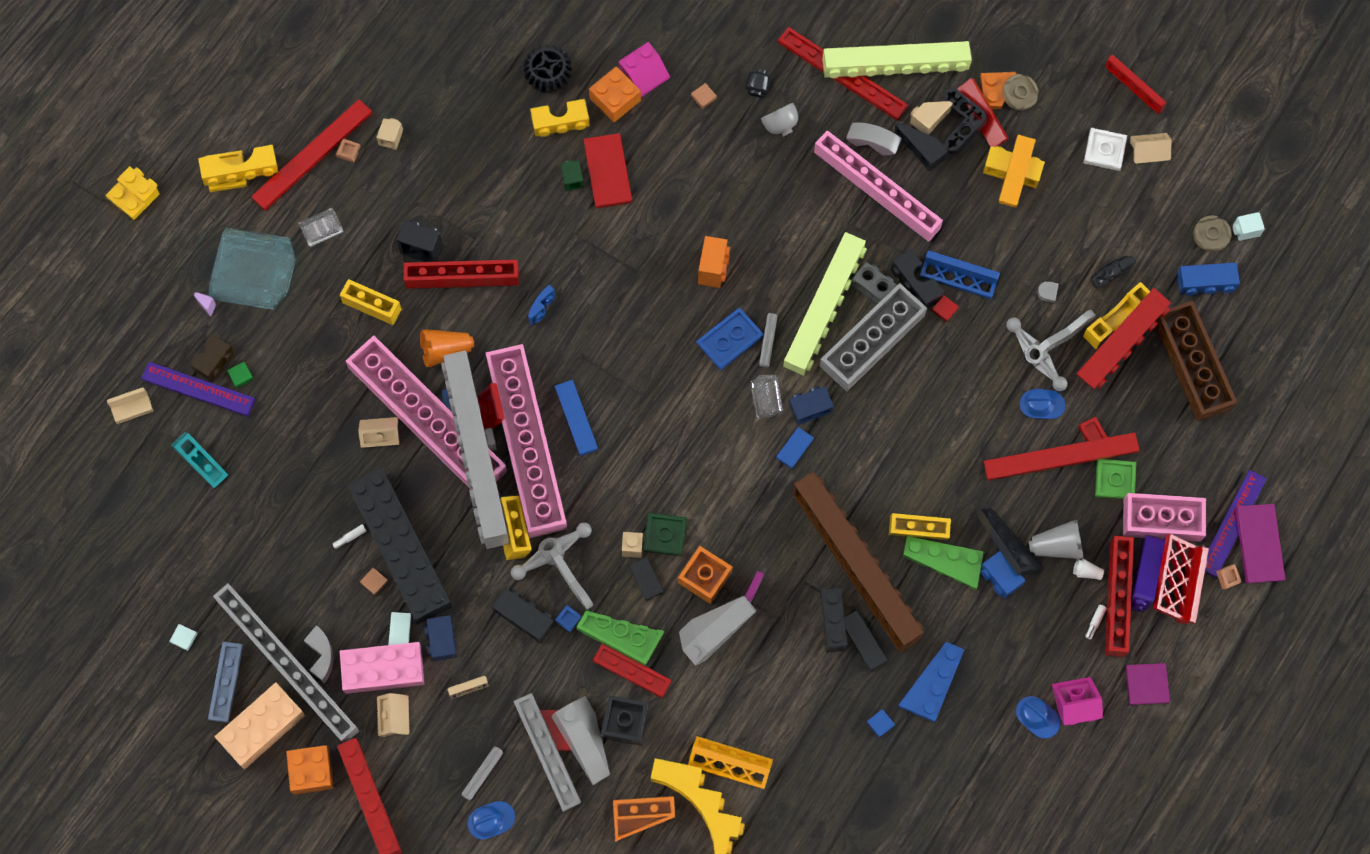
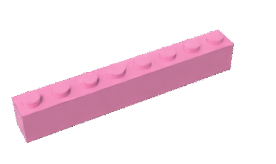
(878, 186)

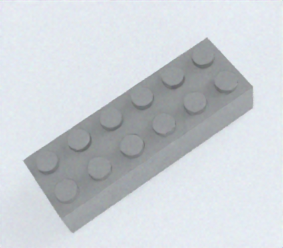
(873, 337)

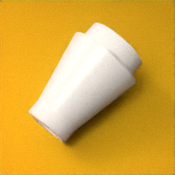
(1085, 569)

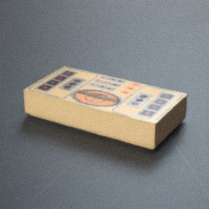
(468, 687)

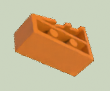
(641, 813)

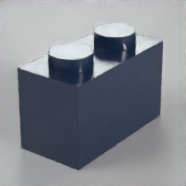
(810, 405)
(441, 638)

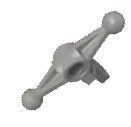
(1044, 362)
(551, 553)

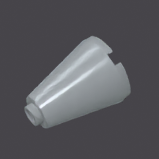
(1058, 542)

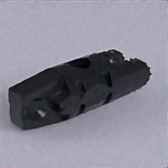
(1112, 271)

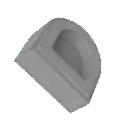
(1047, 291)
(490, 439)

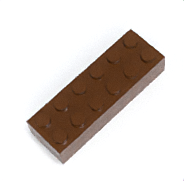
(1195, 362)

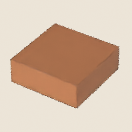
(703, 96)
(348, 150)
(1228, 576)
(374, 581)

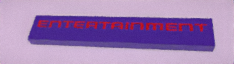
(198, 389)
(1228, 529)

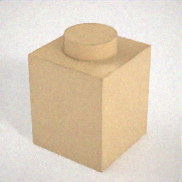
(390, 133)
(632, 544)

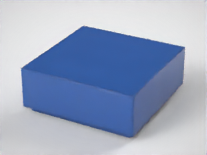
(568, 619)
(880, 723)

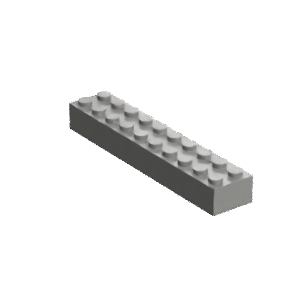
(476, 454)

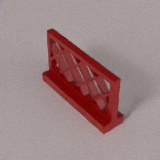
(1190, 582)

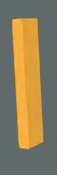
(1017, 171)

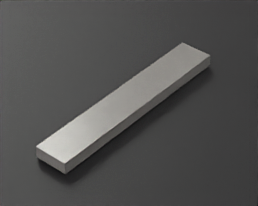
(547, 752)

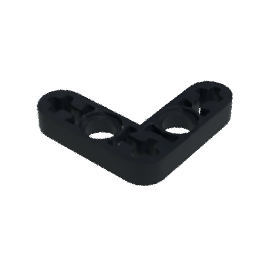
(968, 122)

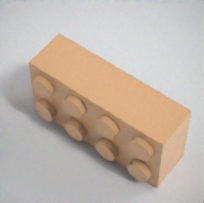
(260, 726)

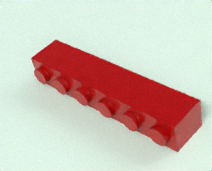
(461, 274)
(1123, 339)
(1119, 596)
(369, 797)

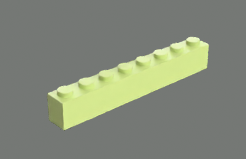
(896, 59)
(824, 304)

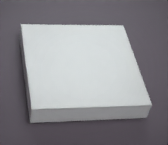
(1105, 149)

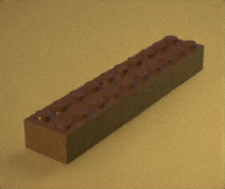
(857, 562)

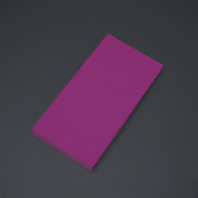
(1260, 543)

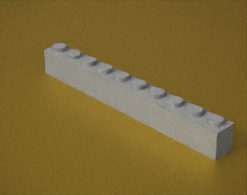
(286, 663)

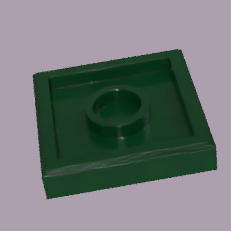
(665, 534)

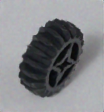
(536, 75)

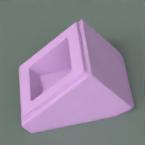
(206, 302)

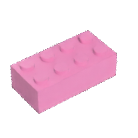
(1164, 515)
(382, 667)

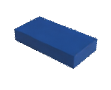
(794, 448)

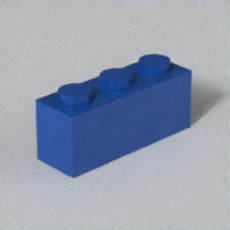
(1208, 278)

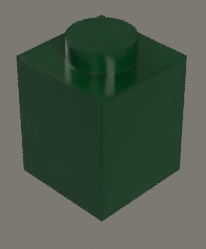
(572, 175)

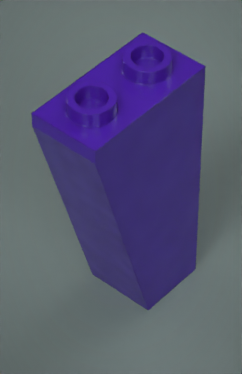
(1147, 573)

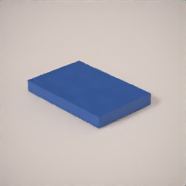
(730, 338)

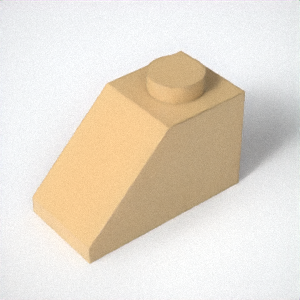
(930, 115)

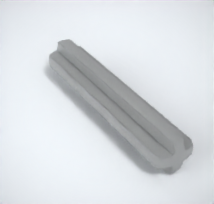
(768, 340)
(482, 773)

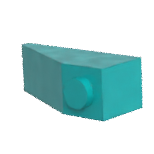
(199, 459)

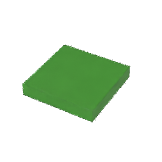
(1115, 478)

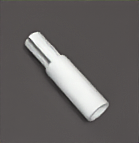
(349, 536)
(1096, 621)

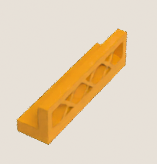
(731, 756)

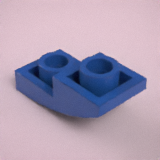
(537, 310)

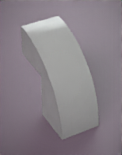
(878, 138)
(319, 643)

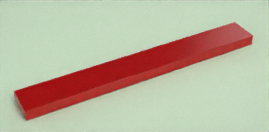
(859, 85)
(311, 155)
(1061, 456)

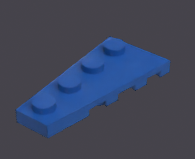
(932, 686)

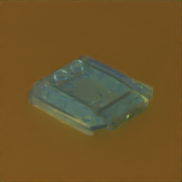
(252, 268)

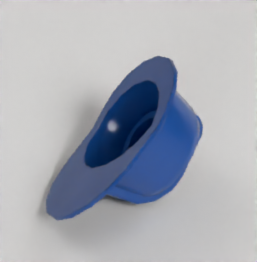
(1042, 404)
(1038, 717)
(491, 820)

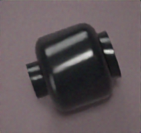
(758, 83)

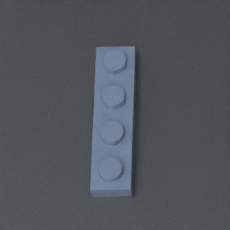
(225, 682)

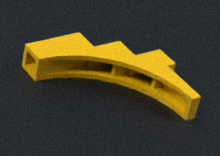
(686, 781)

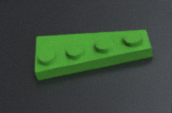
(953, 561)
(626, 638)

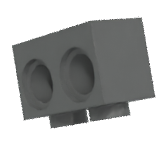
(870, 287)

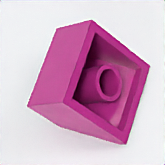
(644, 68)
(1078, 701)

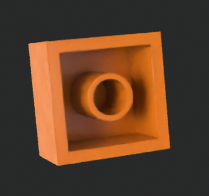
(615, 94)
(713, 262)
(705, 574)
(310, 769)

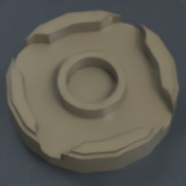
(1020, 92)
(1212, 233)

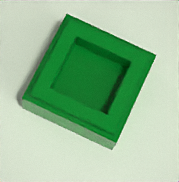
(240, 374)

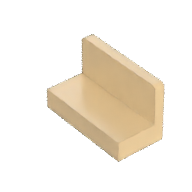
(1151, 147)
(130, 405)
(378, 432)
(393, 714)

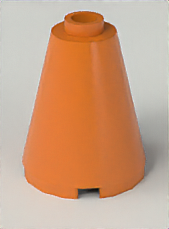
(440, 343)

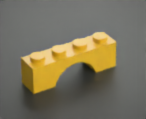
(260, 163)
(1106, 325)

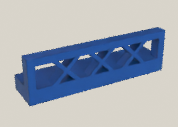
(961, 268)

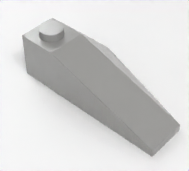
(711, 630)
(581, 732)

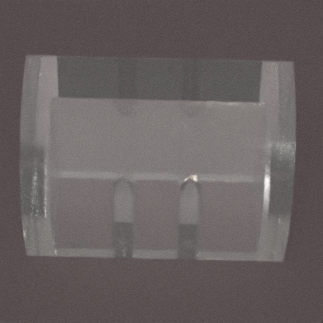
(321, 227)
(766, 396)

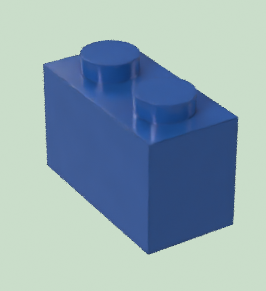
(1001, 575)

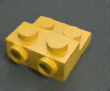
(133, 192)

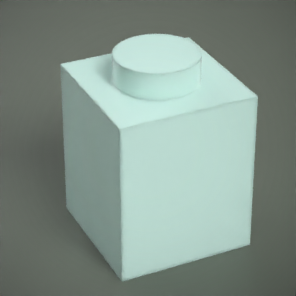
(1248, 226)

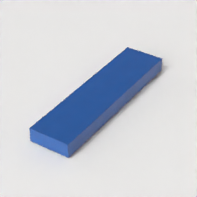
(576, 418)

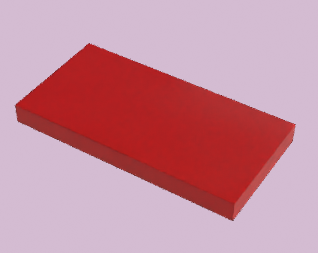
(607, 170)

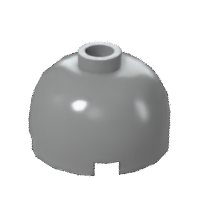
(781, 120)

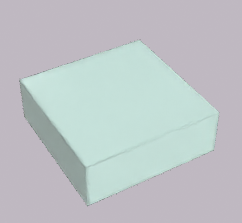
(183, 637)

